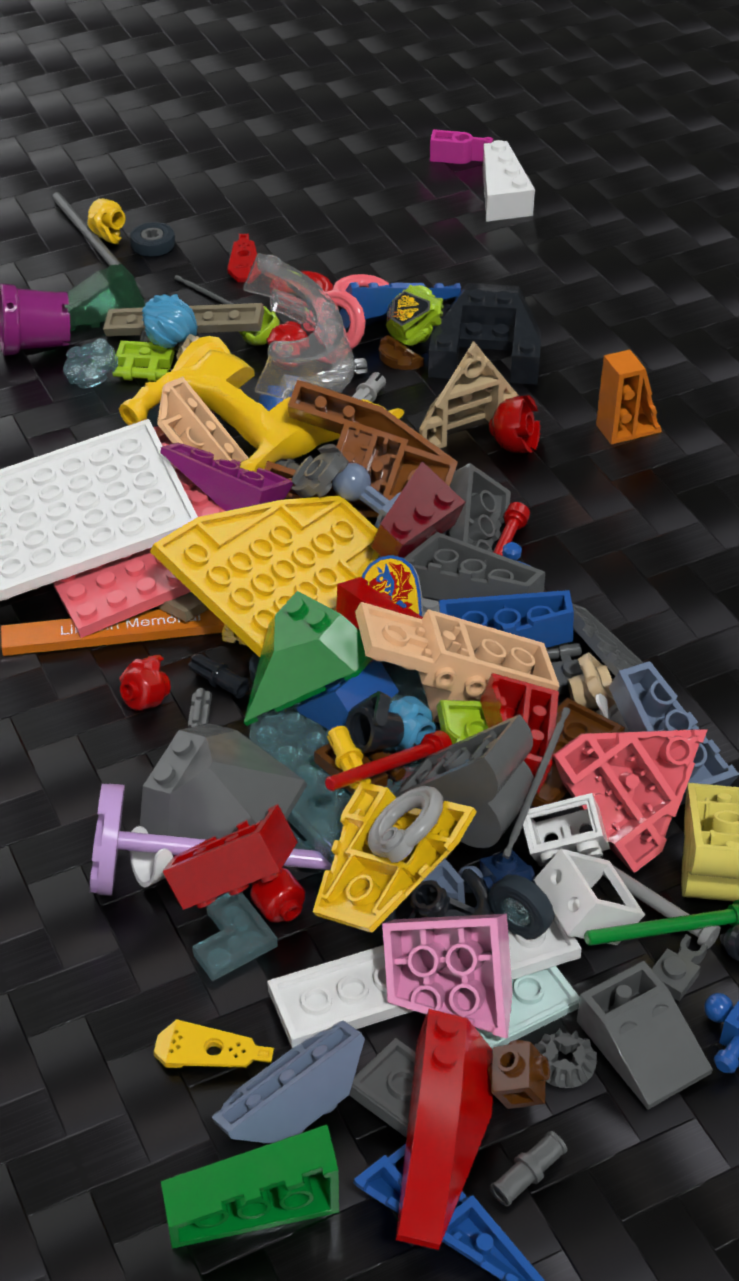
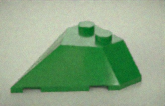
(302, 653)

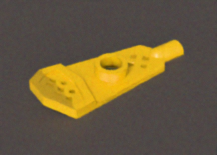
(194, 1042)

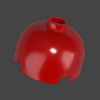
(515, 425)

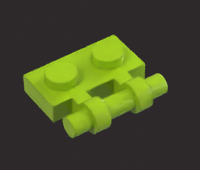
(136, 355)

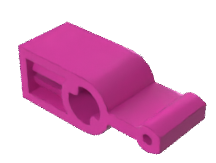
(456, 147)

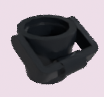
(373, 725)

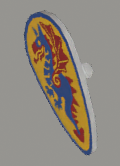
(398, 579)

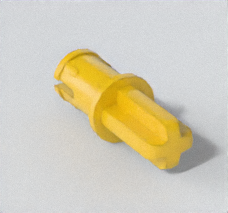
(346, 752)

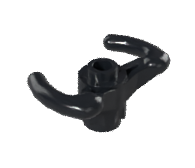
(433, 901)

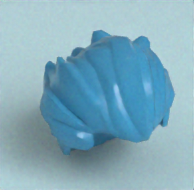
(168, 320)

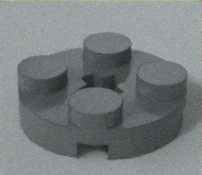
(316, 474)

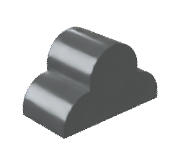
(484, 774)

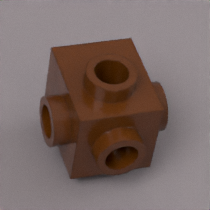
(518, 1074)

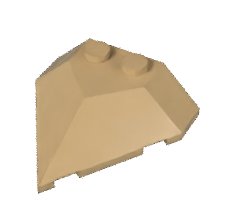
(469, 396)

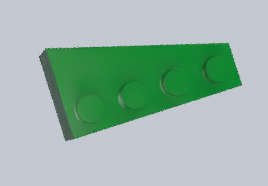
(254, 1190)

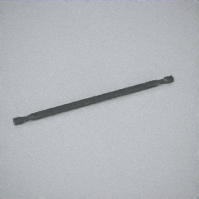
(202, 290)
(536, 782)

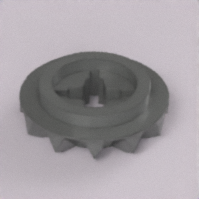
(566, 1073)

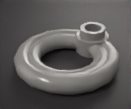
(398, 843)

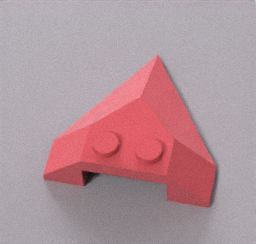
(635, 783)

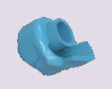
(416, 720)

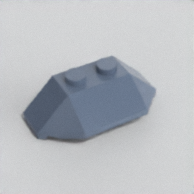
(294, 1088)

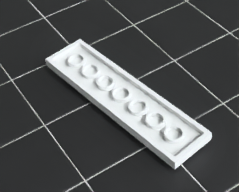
(357, 987)

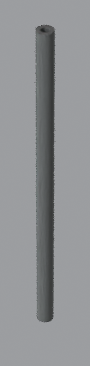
(85, 230)

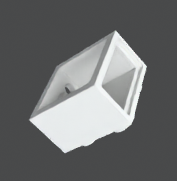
(567, 829)
(568, 886)

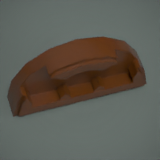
(398, 356)

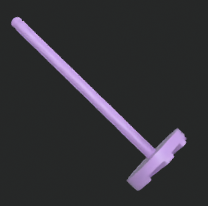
(110, 840)

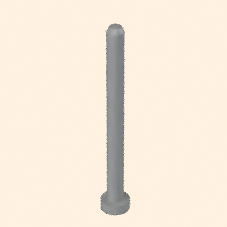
(705, 935)

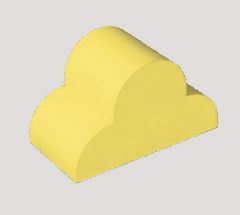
(711, 843)

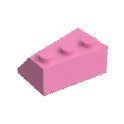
(451, 967)

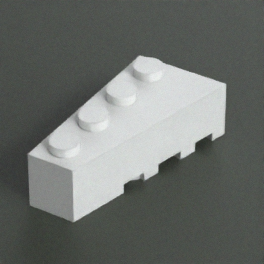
(506, 185)

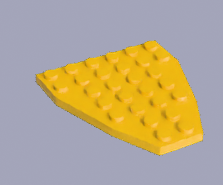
(260, 555)

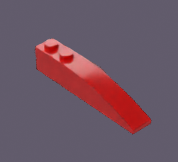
(445, 1124)

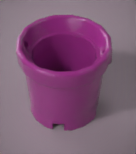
(32, 319)

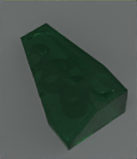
(102, 291)

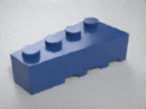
(536, 616)

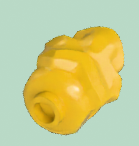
(106, 219)

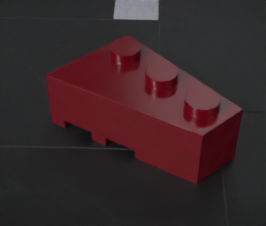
(419, 512)

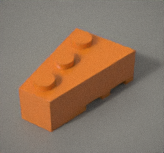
(625, 399)

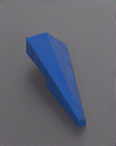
(377, 298)
(469, 1230)

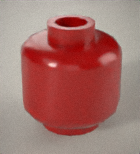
(279, 898)

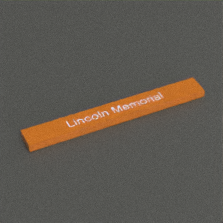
(63, 635)

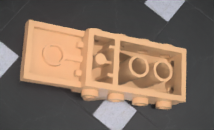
(452, 653)

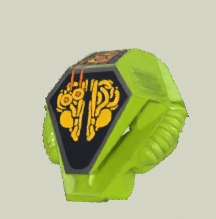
(407, 308)

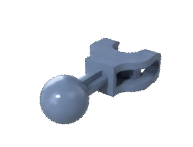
(355, 485)

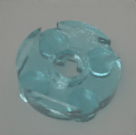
(96, 354)

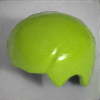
(258, 338)

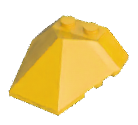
(367, 887)

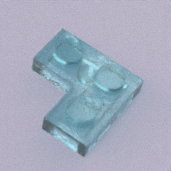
(240, 938)

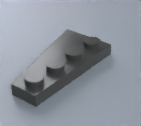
(602, 641)

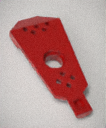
(242, 258)

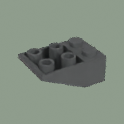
(643, 1034)

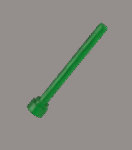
(664, 926)

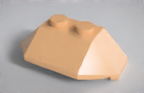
(191, 422)

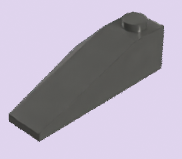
(483, 507)

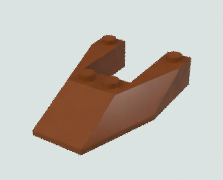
(367, 437)

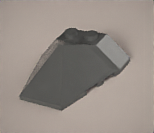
(214, 782)

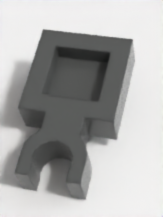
(680, 969)

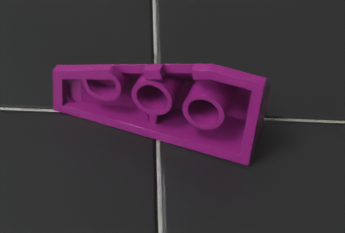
(225, 480)

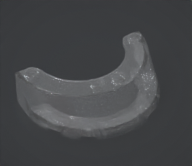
(320, 358)

